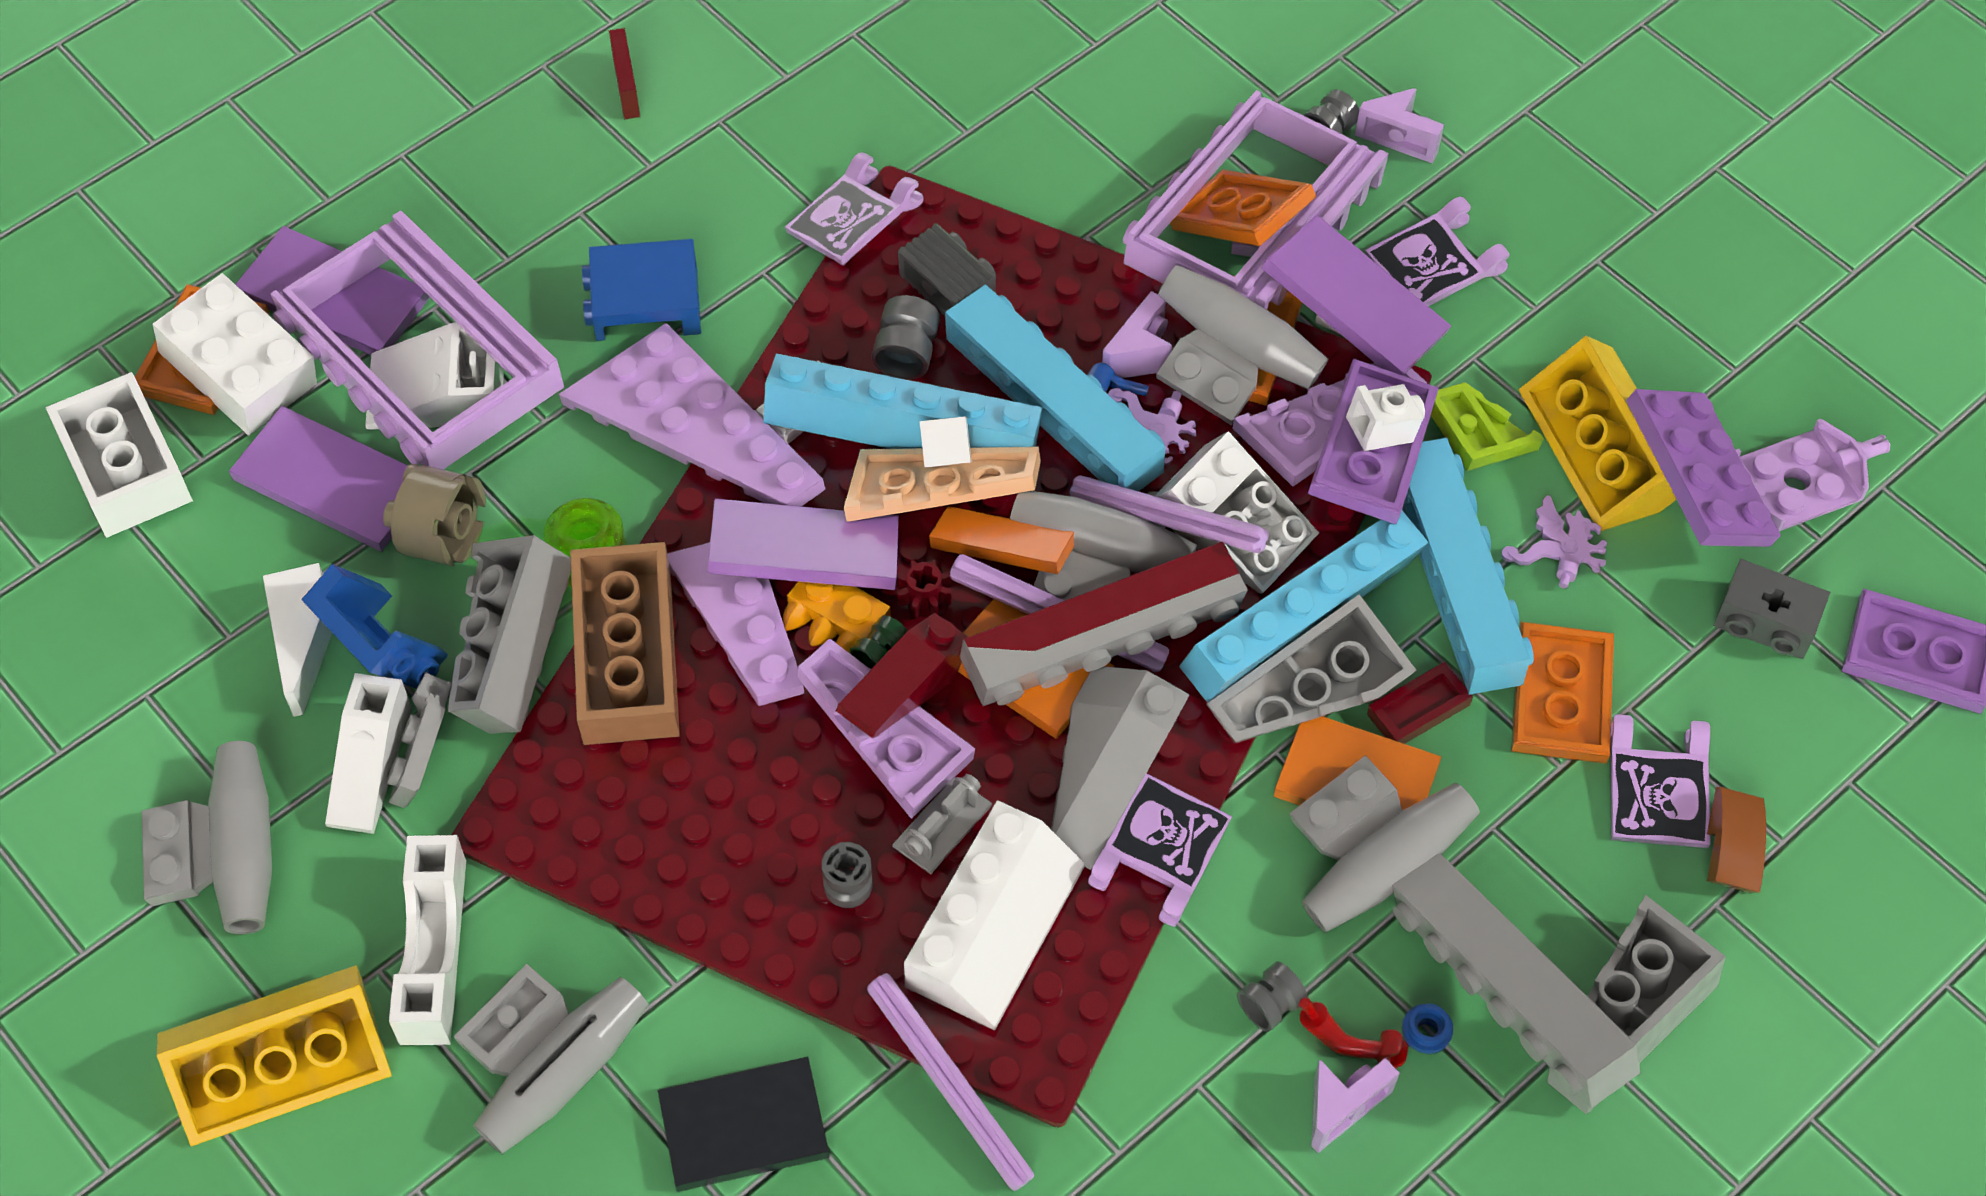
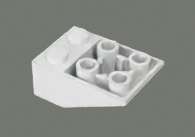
(437, 374)
(1231, 484)

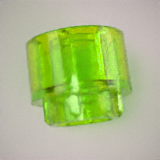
(584, 525)

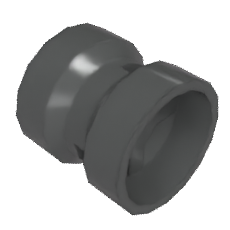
(1335, 111)
(849, 886)
(1271, 996)

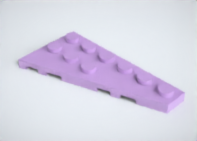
(691, 414)

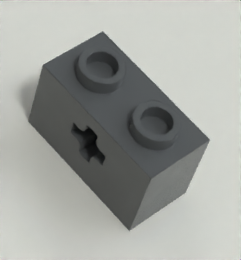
(1772, 609)

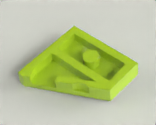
(1479, 428)

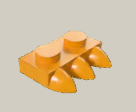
(834, 612)

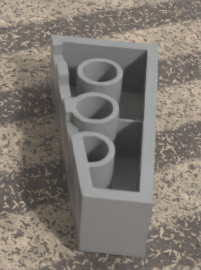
(507, 630)
(1653, 980)

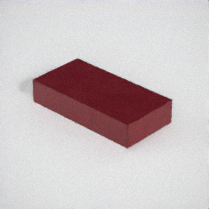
(624, 73)
(1420, 704)

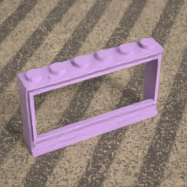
(1343, 182)
(466, 302)

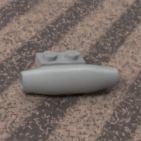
(1231, 342)
(1105, 542)
(1375, 840)
(216, 844)
(543, 1049)

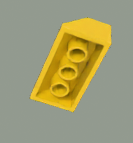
(1595, 435)
(272, 1055)

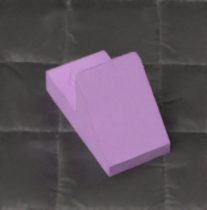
(1393, 125)
(1138, 344)
(1338, 1107)

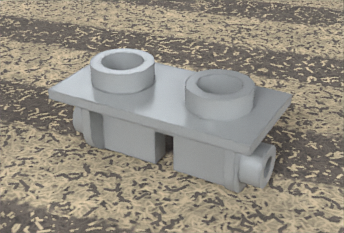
(943, 823)

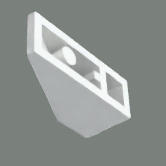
(297, 632)

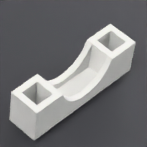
(427, 978)

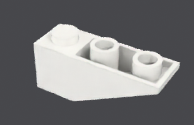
(366, 750)

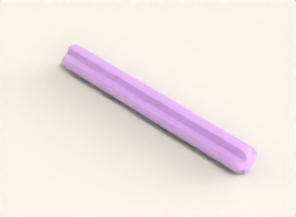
(1172, 514)
(1032, 599)
(950, 1082)

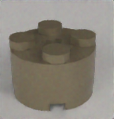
(435, 514)

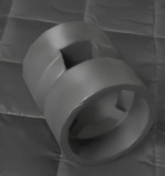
(906, 337)

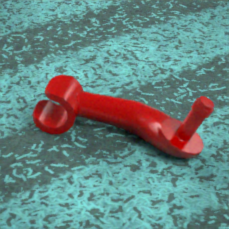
(1321, 1024)

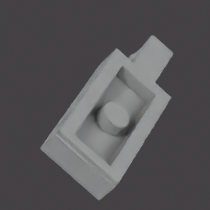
(420, 736)

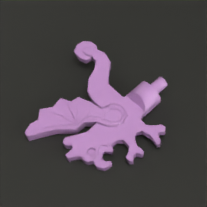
(1162, 423)
(1568, 549)

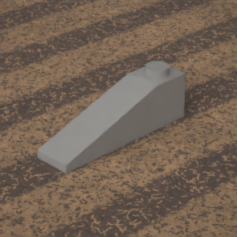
(1324, 671)
(1109, 747)

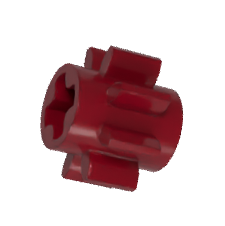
(924, 589)

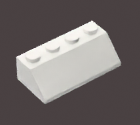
(993, 916)

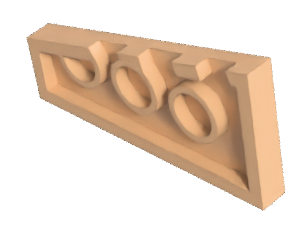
(899, 482)

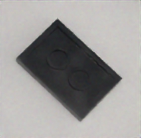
(743, 1124)

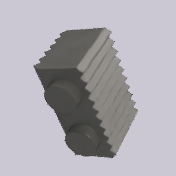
(943, 268)

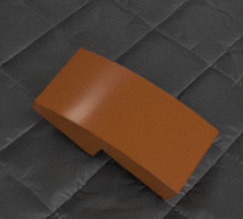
(1739, 841)

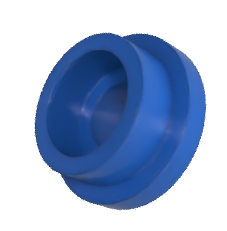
(1427, 1015)

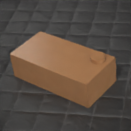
(624, 643)

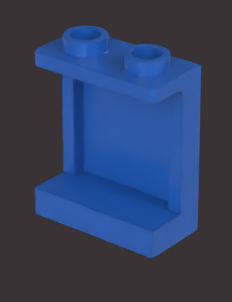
(642, 285)
(348, 610)

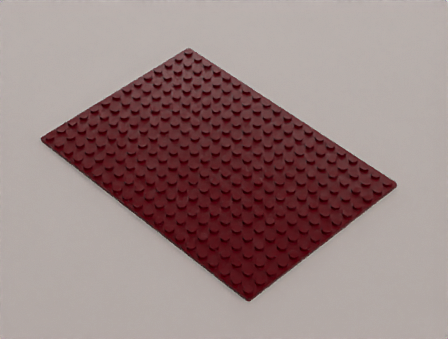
(726, 829)

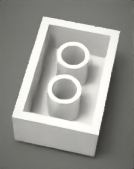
(235, 353)
(119, 454)

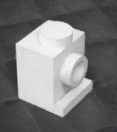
(1385, 416)

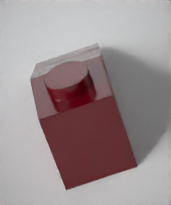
(905, 676)

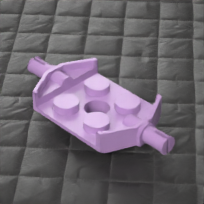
(1827, 464)

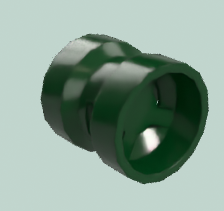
(883, 637)

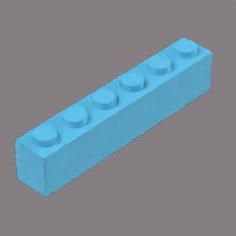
(1073, 404)
(886, 408)
(1463, 574)
(1301, 605)

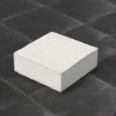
(945, 441)

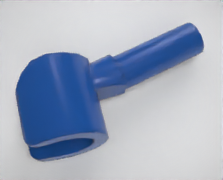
(1107, 378)

